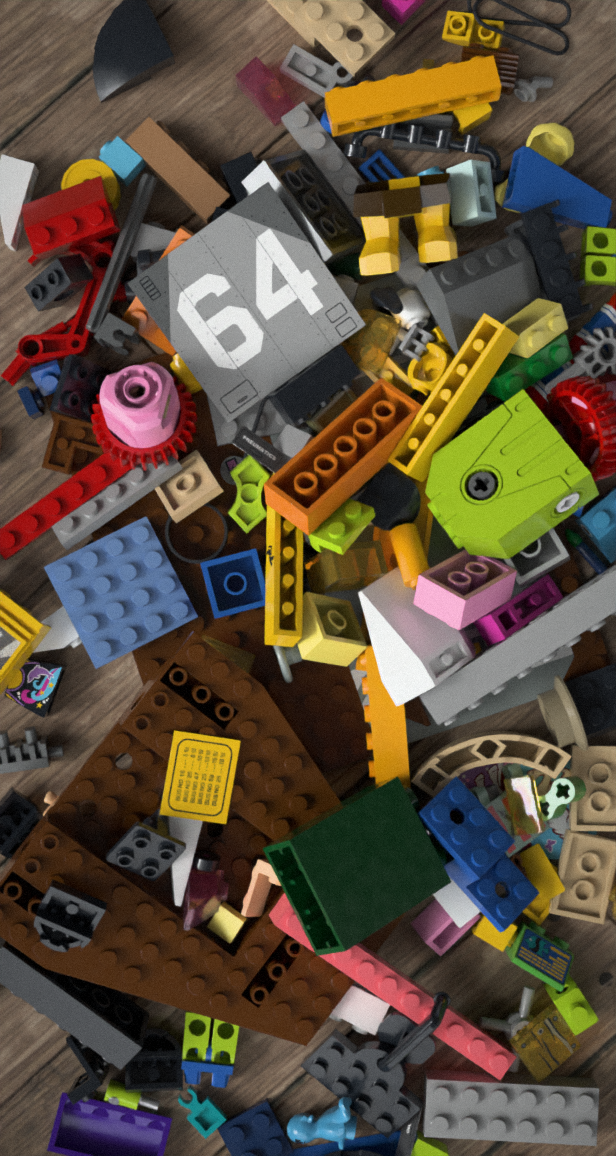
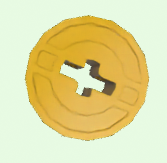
(89, 169)

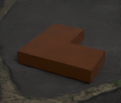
(65, 438)

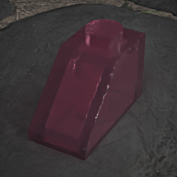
(264, 90)
(203, 896)

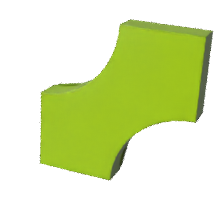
(250, 479)

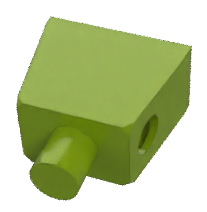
(573, 1006)

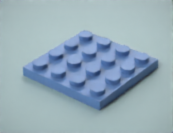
(120, 592)

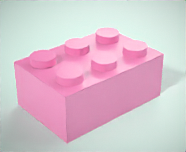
(464, 588)

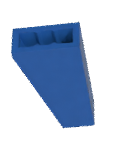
(538, 181)

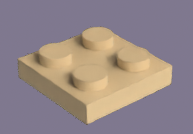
(189, 487)

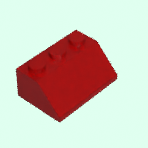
(69, 218)

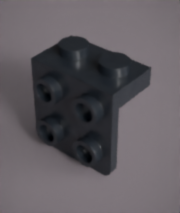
(96, 1071)

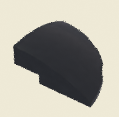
(129, 49)

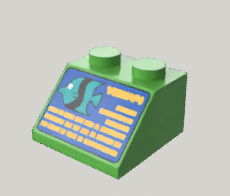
(541, 955)

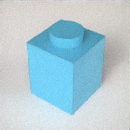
(122, 160)

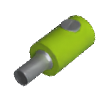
(117, 1096)

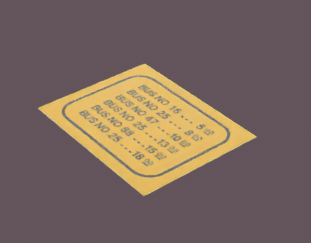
(200, 777)

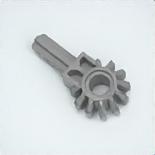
(589, 360)

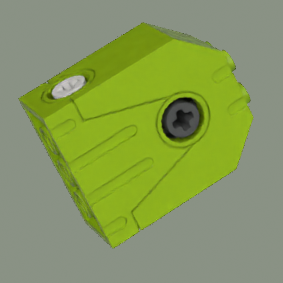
(506, 481)

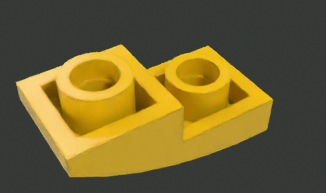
(463, 30)

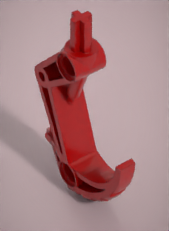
(53, 342)

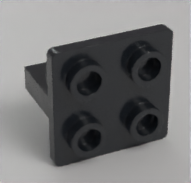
(78, 387)
(147, 848)

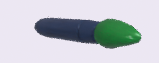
(576, 541)

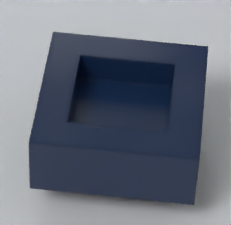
(32, 402)

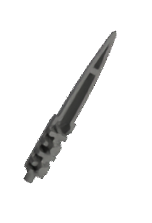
(28, 754)

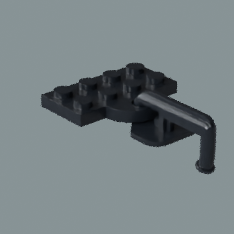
(376, 1070)

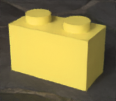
(536, 326)

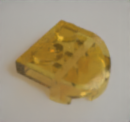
(374, 341)

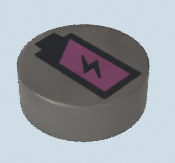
(227, 465)

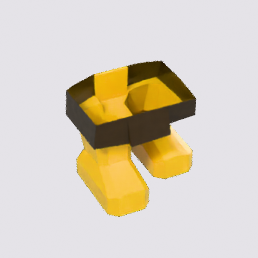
(386, 201)

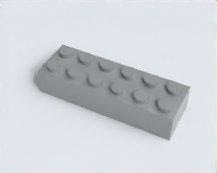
(510, 1108)

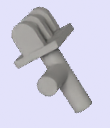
(413, 342)

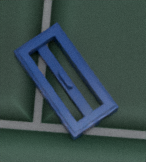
(386, 162)

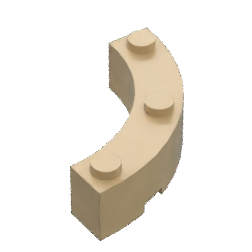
(487, 749)

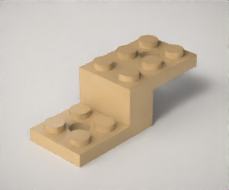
(329, 23)

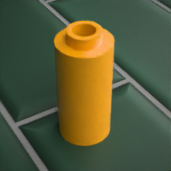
(409, 553)

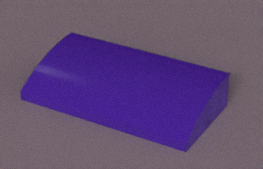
(107, 1130)

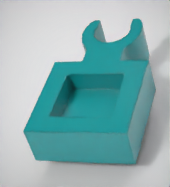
(204, 1114)

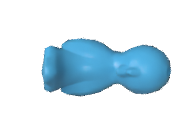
(333, 1125)

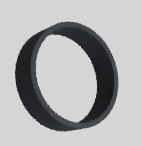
(167, 535)

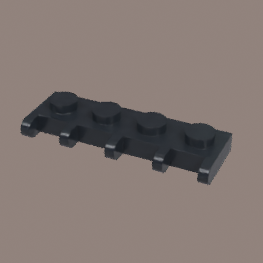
(552, 259)

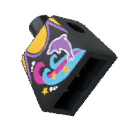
(36, 686)

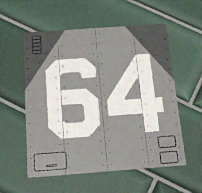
(247, 302)

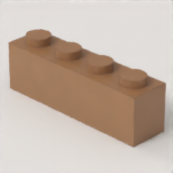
(178, 170)

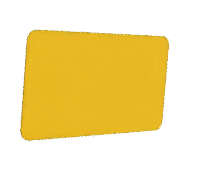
(541, 873)

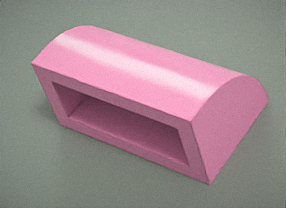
(438, 928)

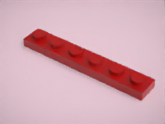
(59, 503)

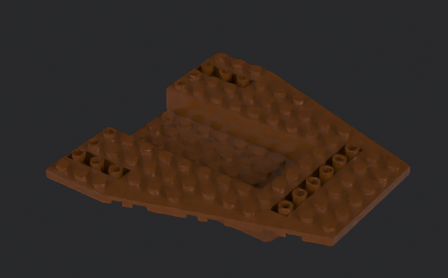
(140, 942)

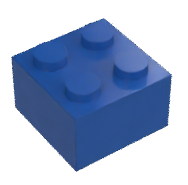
(234, 583)

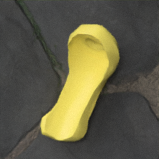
(550, 141)

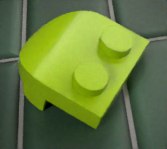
(342, 527)

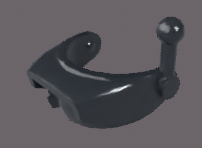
(386, 300)

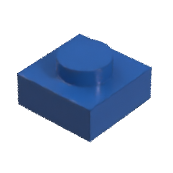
(46, 377)

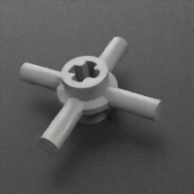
(513, 1022)

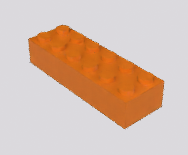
(341, 457)

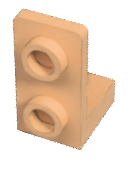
(258, 891)

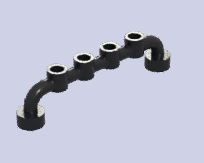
(416, 135)

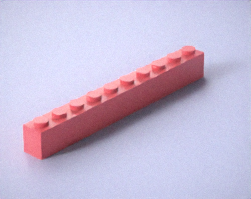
(405, 996)

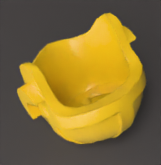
(429, 371)

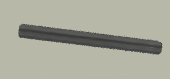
(121, 252)

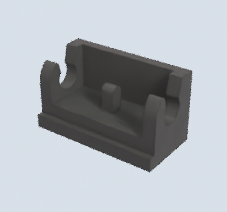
(114, 332)

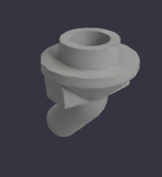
(526, 88)

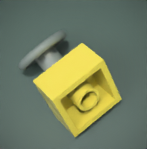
(328, 635)

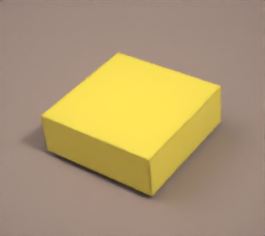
(227, 922)

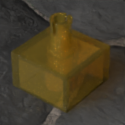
(351, 571)

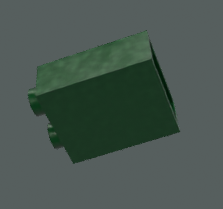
(358, 866)

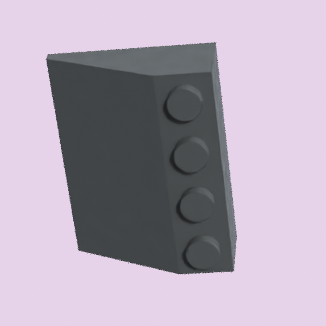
(310, 203)
(487, 281)

